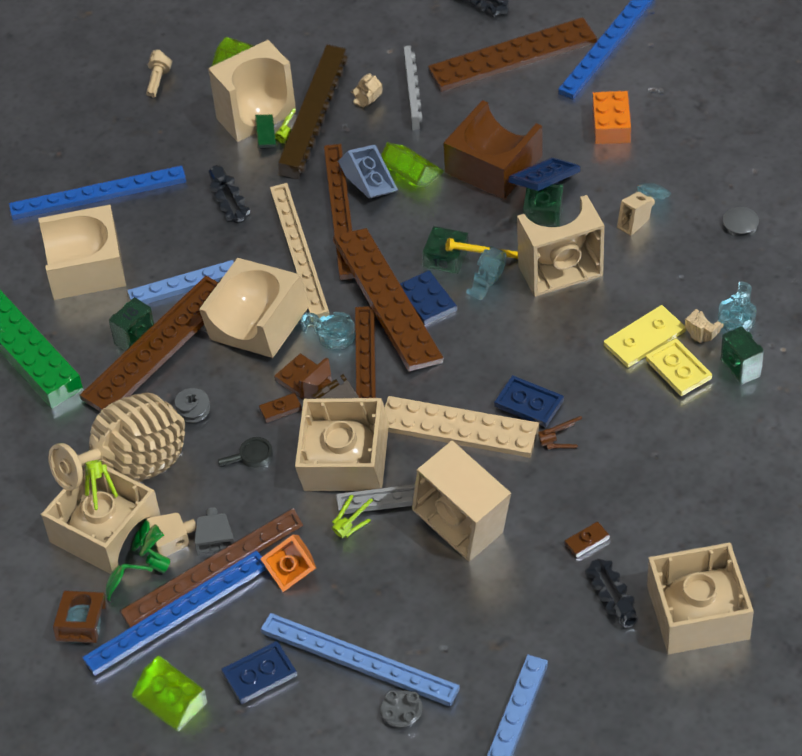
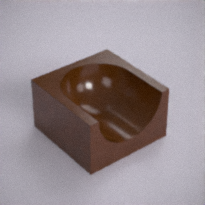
(488, 154)

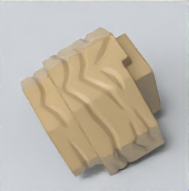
(367, 90)
(700, 328)

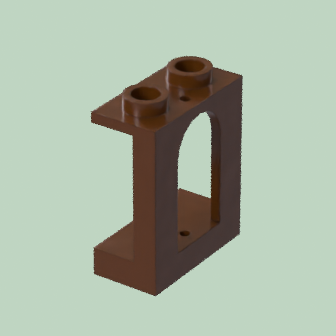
(79, 631)

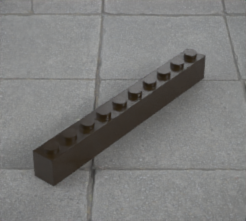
(312, 112)

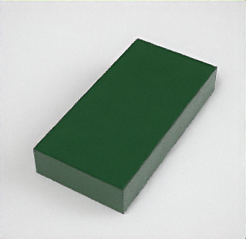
(265, 131)

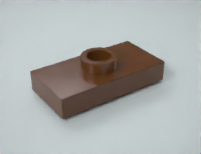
(280, 407)
(586, 539)

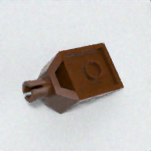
(304, 376)

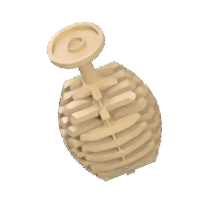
(132, 436)

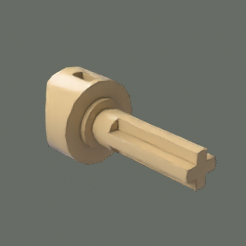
(159, 65)

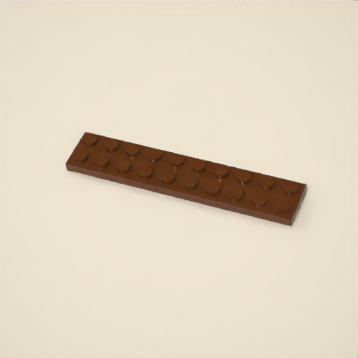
(512, 54)
(388, 299)
(150, 349)

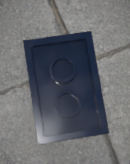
(428, 297)
(529, 401)
(259, 672)

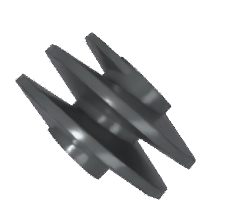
(192, 404)

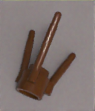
(548, 436)

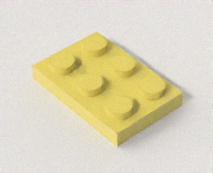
(678, 367)

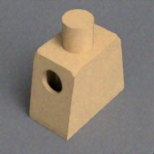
(634, 212)
(174, 532)

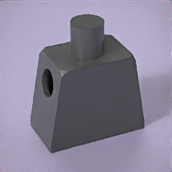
(212, 532)

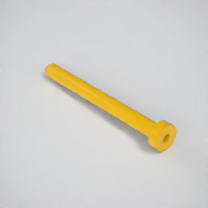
(450, 245)

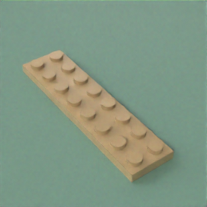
(461, 426)

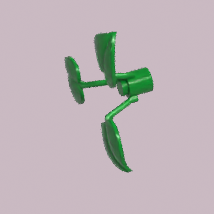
(146, 539)

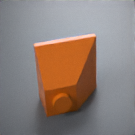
(289, 562)

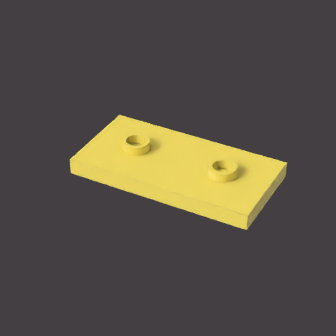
(644, 336)

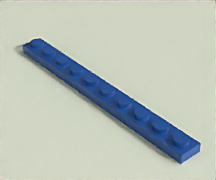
(603, 48)
(97, 192)
(174, 613)

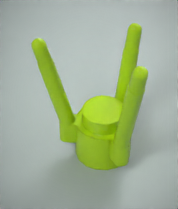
(284, 131)
(92, 471)
(343, 526)

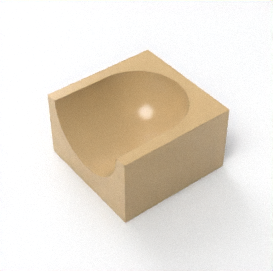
(252, 85)
(82, 252)
(562, 254)
(254, 307)
(342, 444)
(460, 500)
(98, 533)
(699, 598)

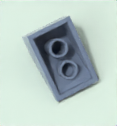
(367, 171)

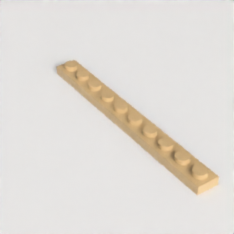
(299, 249)

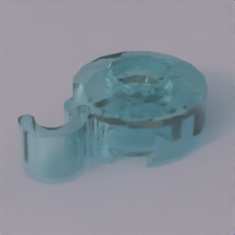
(491, 268)
(738, 309)
(334, 331)

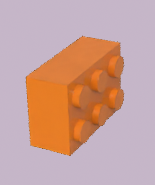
(611, 117)

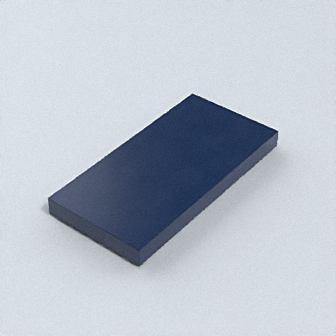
(544, 174)

